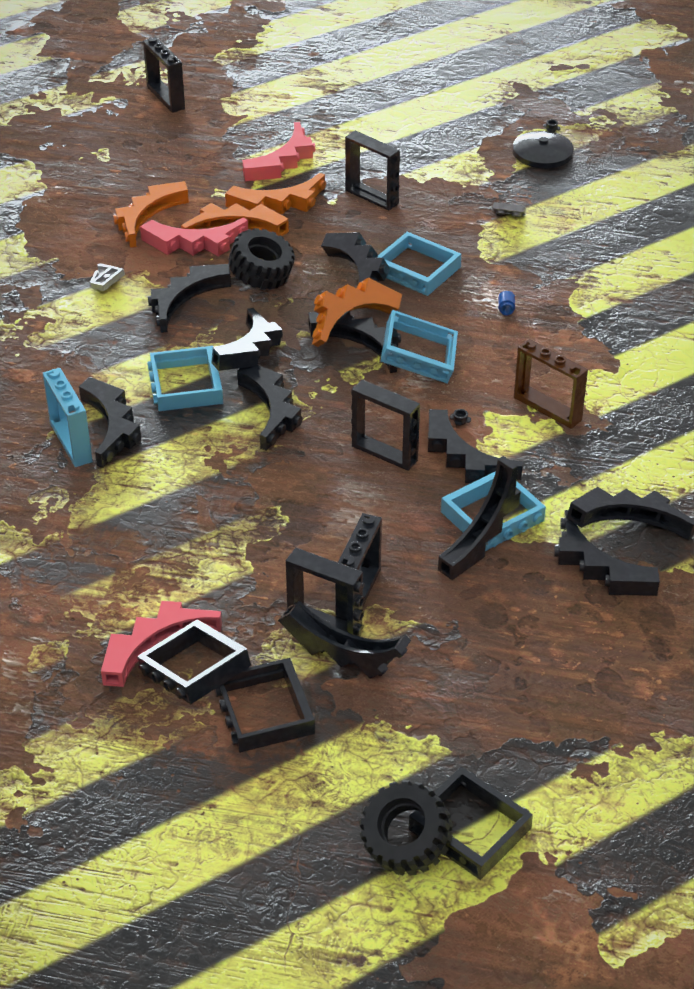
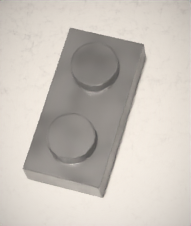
(515, 210)

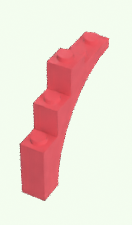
(286, 157)
(192, 241)
(147, 632)

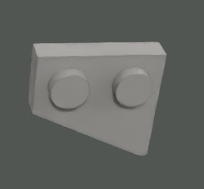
(106, 276)

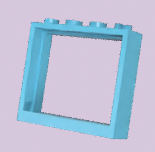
(414, 280)
(181, 358)
(414, 362)
(69, 427)
(452, 505)

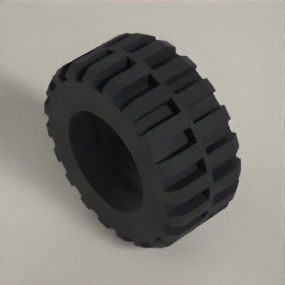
(259, 273)
(426, 847)

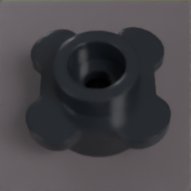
(551, 125)
(460, 417)

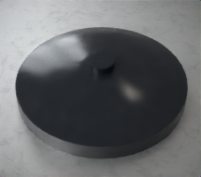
(543, 149)

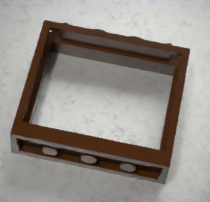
(540, 401)

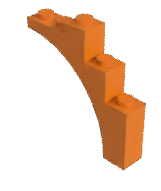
(279, 200)
(143, 207)
(258, 217)
(366, 295)

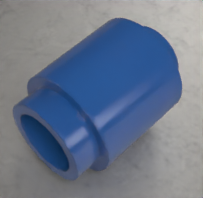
(506, 302)

